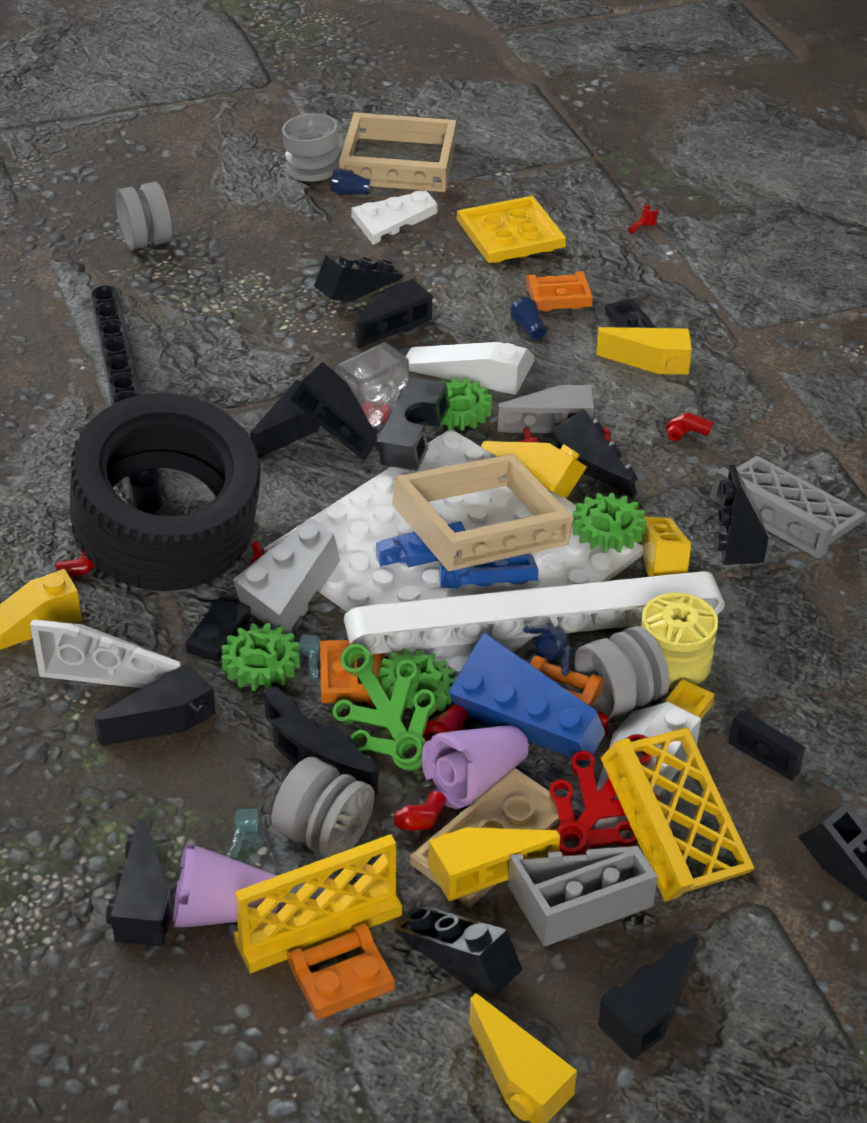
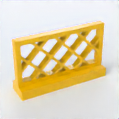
(652, 818)
(306, 922)

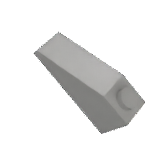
(545, 409)

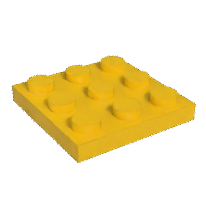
(511, 229)

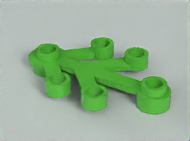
(388, 712)

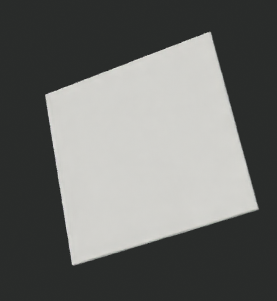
(369, 517)

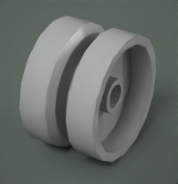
(143, 215)

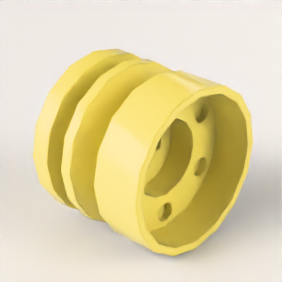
(685, 632)

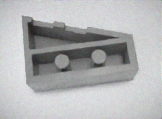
(289, 575)
(581, 891)

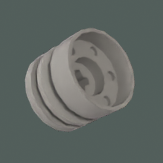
(311, 146)
(631, 668)
(322, 807)

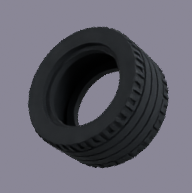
(170, 434)

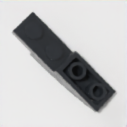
(301, 738)

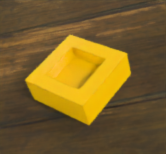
(691, 698)

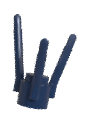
(551, 644)

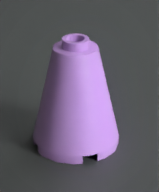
(472, 760)
(208, 887)

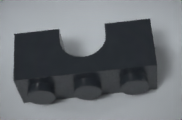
(404, 435)

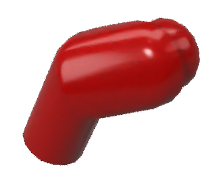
(685, 423)
(76, 567)
(420, 816)

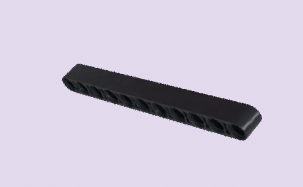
(122, 384)

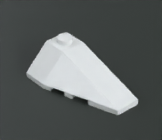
(492, 364)
(93, 656)
(651, 722)

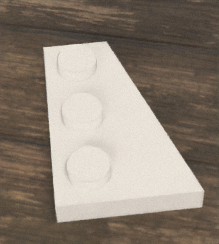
(390, 214)

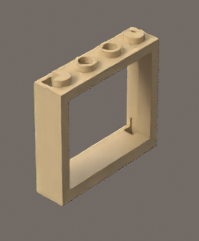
(397, 172)
(543, 531)

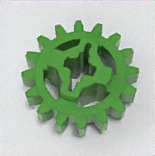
(467, 404)
(608, 522)
(260, 656)
(433, 677)

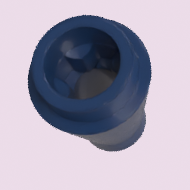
(348, 183)
(527, 316)

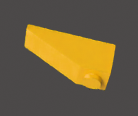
(647, 348)
(551, 466)
(664, 547)
(44, 598)
(480, 856)
(526, 1071)

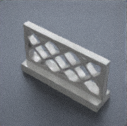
(792, 518)

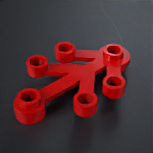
(597, 807)

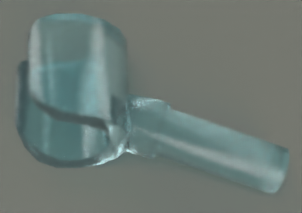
(311, 647)
(245, 821)

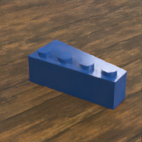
(507, 690)

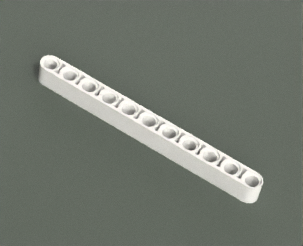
(505, 614)

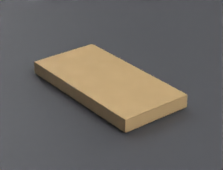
(508, 804)

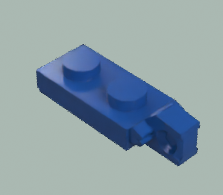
(408, 549)
(515, 570)

